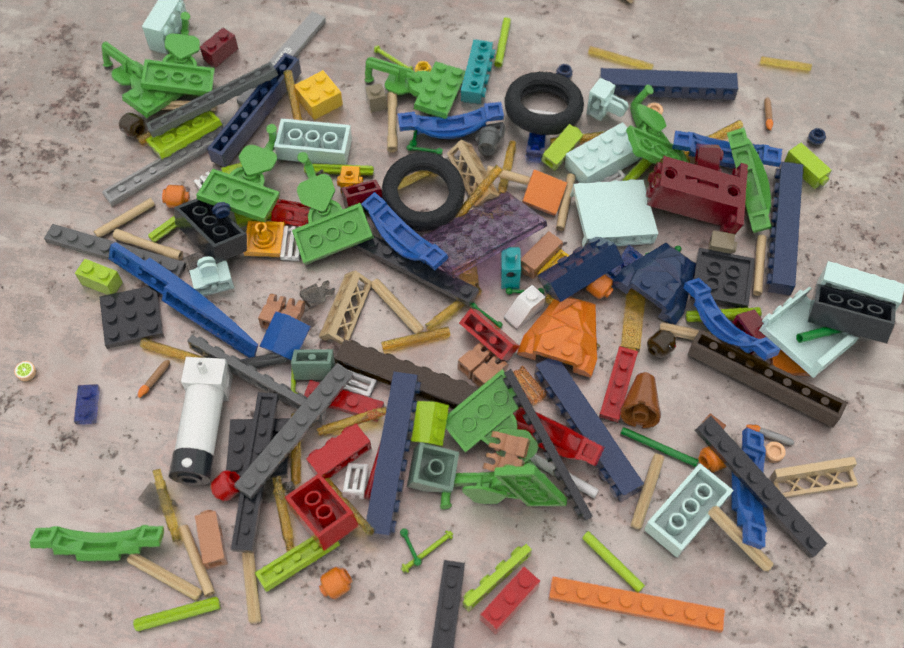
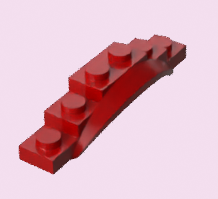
(565, 440)

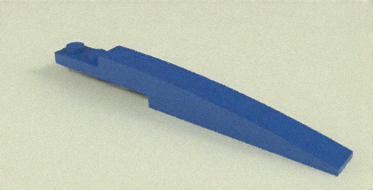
(184, 299)

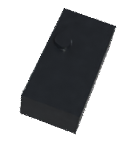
(212, 235)
(852, 313)

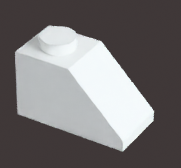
(525, 307)

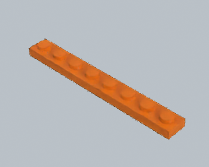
(637, 604)

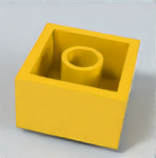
(318, 95)

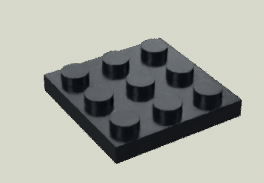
(726, 275)
(131, 316)
(238, 446)

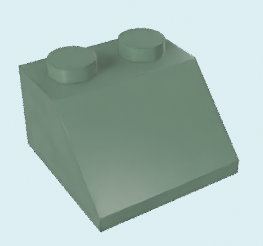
(432, 468)

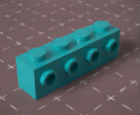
(477, 71)

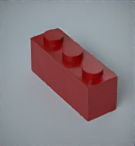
(489, 334)
(339, 452)
(509, 600)

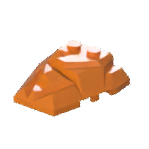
(564, 334)

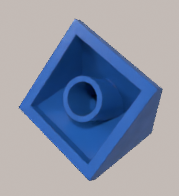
(284, 335)

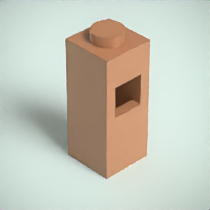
(540, 254)
(211, 539)

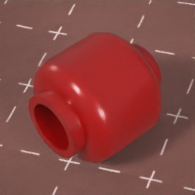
(223, 485)

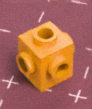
(345, 180)

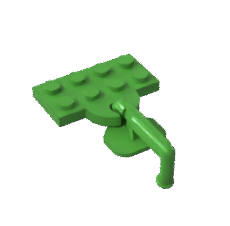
(178, 69)
(130, 73)
(434, 88)
(648, 139)
(246, 184)
(333, 227)
(487, 411)
(508, 482)

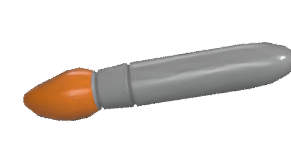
(772, 435)

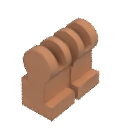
(273, 305)
(474, 364)
(514, 448)

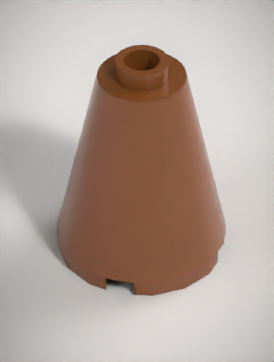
(642, 402)

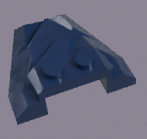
(660, 279)

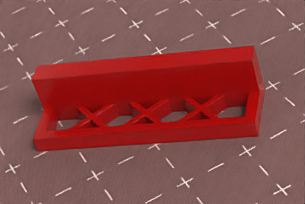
(290, 212)

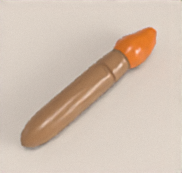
(768, 113)
(144, 389)

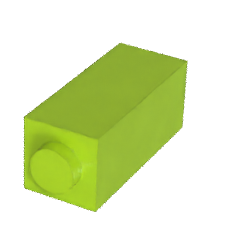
(566, 142)
(814, 170)

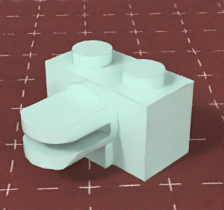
(603, 100)
(211, 277)

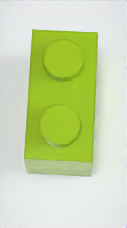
(98, 277)
(430, 423)

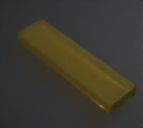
(633, 320)

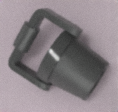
(489, 137)

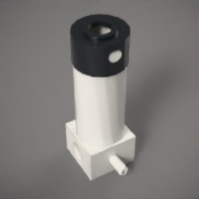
(206, 387)

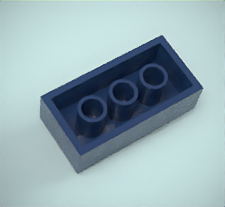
(580, 268)

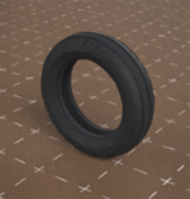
(544, 82)
(424, 162)

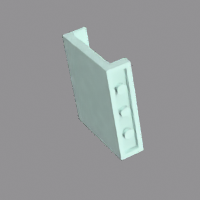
(615, 212)
(792, 319)

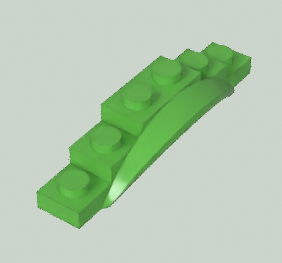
(757, 189)
(94, 545)

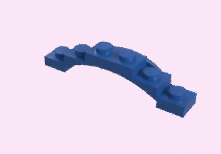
(453, 126)
(687, 142)
(400, 235)
(721, 327)
(749, 510)

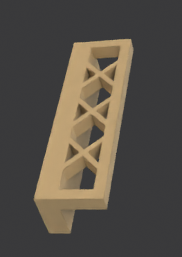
(469, 156)
(340, 304)
(816, 470)

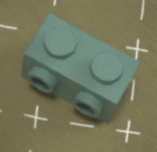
(312, 364)

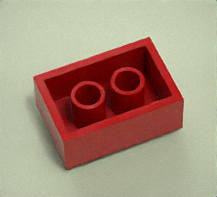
(321, 511)

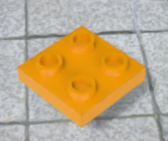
(264, 238)

